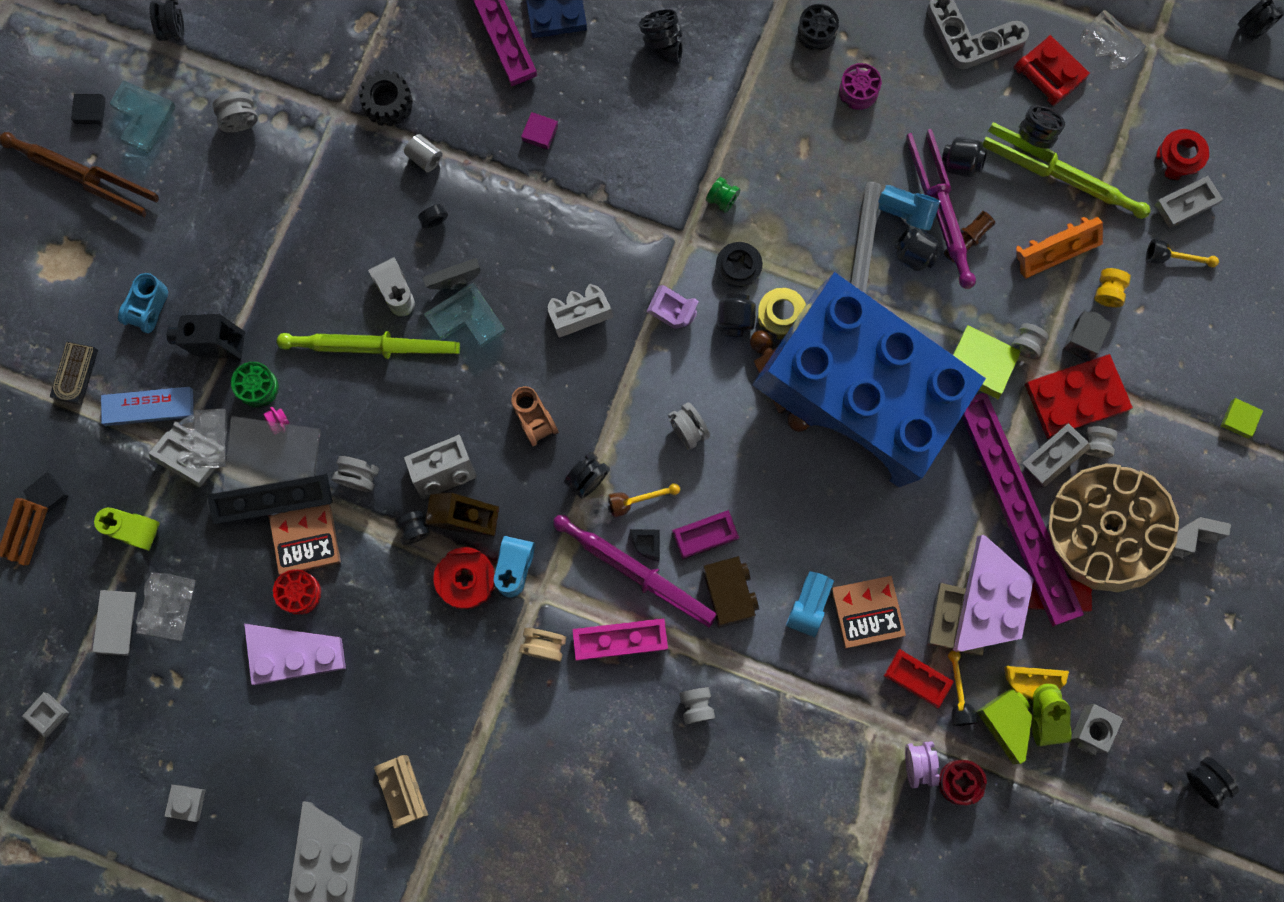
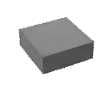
(45, 714)

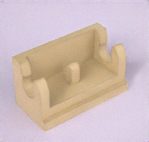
(401, 791)

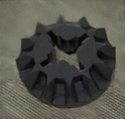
(734, 252)

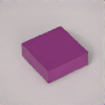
(539, 130)

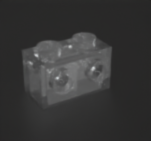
(165, 606)

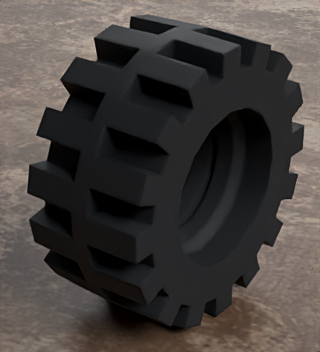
(381, 83)

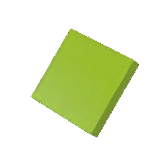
(987, 357)

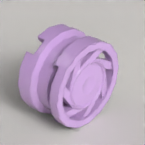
(922, 764)

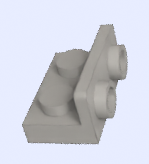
(440, 467)

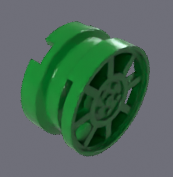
(254, 384)

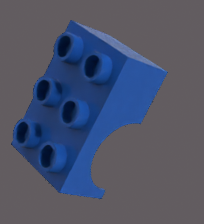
(870, 379)

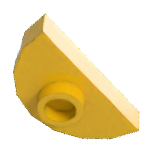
(1029, 679)

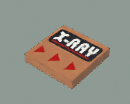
(305, 539)
(868, 612)

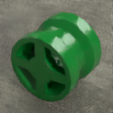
(723, 194)

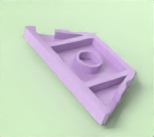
(993, 600)

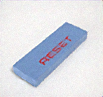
(146, 406)

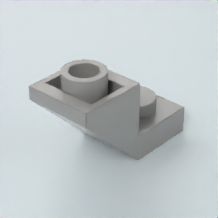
(1207, 531)

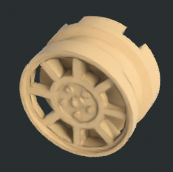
(542, 648)

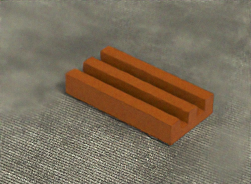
(17, 529)

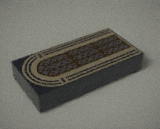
(73, 373)

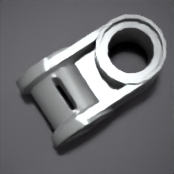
(392, 285)

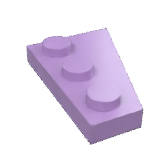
(290, 654)

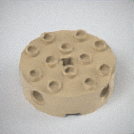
(1122, 499)

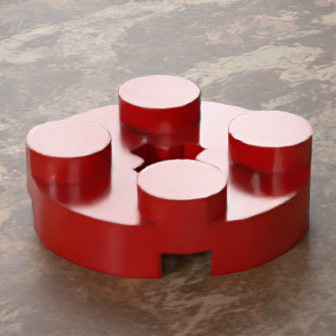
(451, 567)

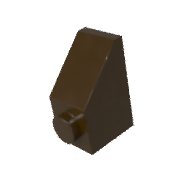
(462, 514)

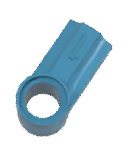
(916, 208)
(808, 610)

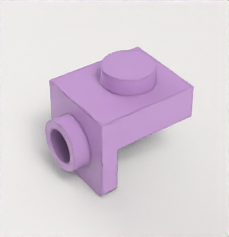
(672, 308)

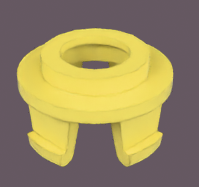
(769, 320)

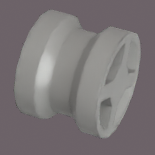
(1030, 340)
(1101, 441)

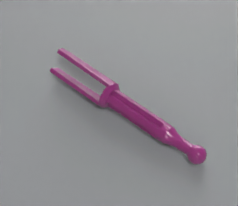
(945, 212)
(648, 579)

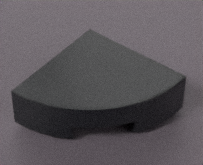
(646, 542)

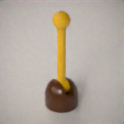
(621, 503)

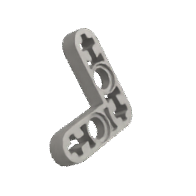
(973, 44)

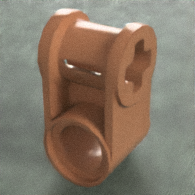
(534, 420)

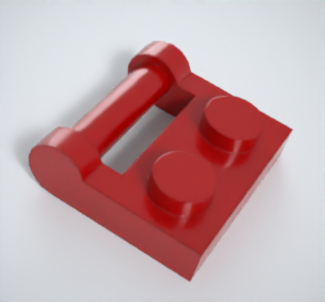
(1056, 65)

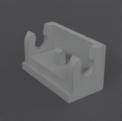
(114, 623)

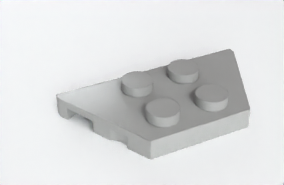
(324, 859)

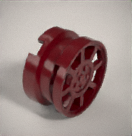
(962, 782)

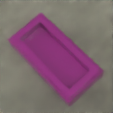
(705, 534)

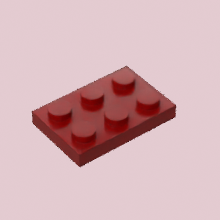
(1078, 395)

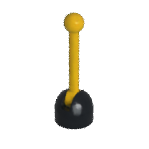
(1160, 252)
(963, 713)

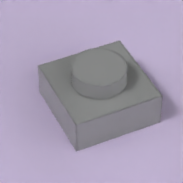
(185, 803)

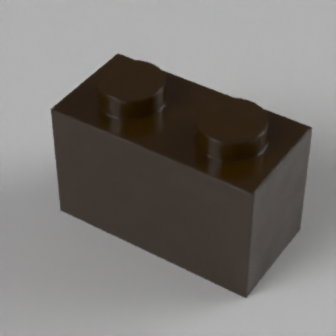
(730, 591)

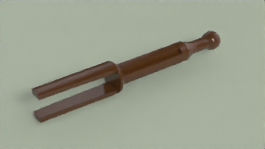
(86, 176)

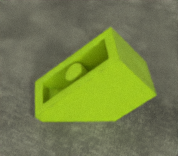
(1009, 723)

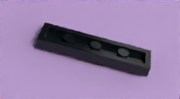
(270, 498)

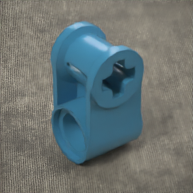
(143, 305)
(514, 561)

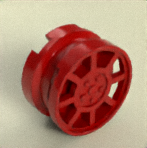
(296, 592)

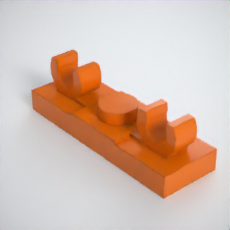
(1060, 246)

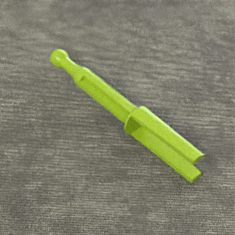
(1059, 169)
(366, 344)

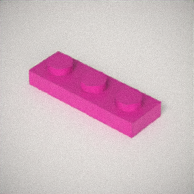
(620, 639)

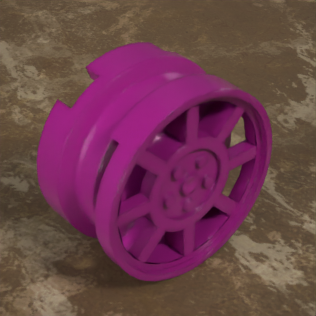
(860, 87)

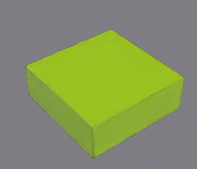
(1241, 418)

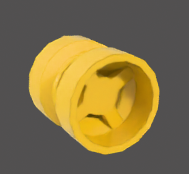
(1112, 287)

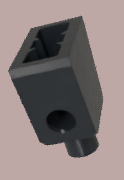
(208, 336)

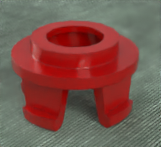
(1176, 164)

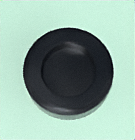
(433, 216)

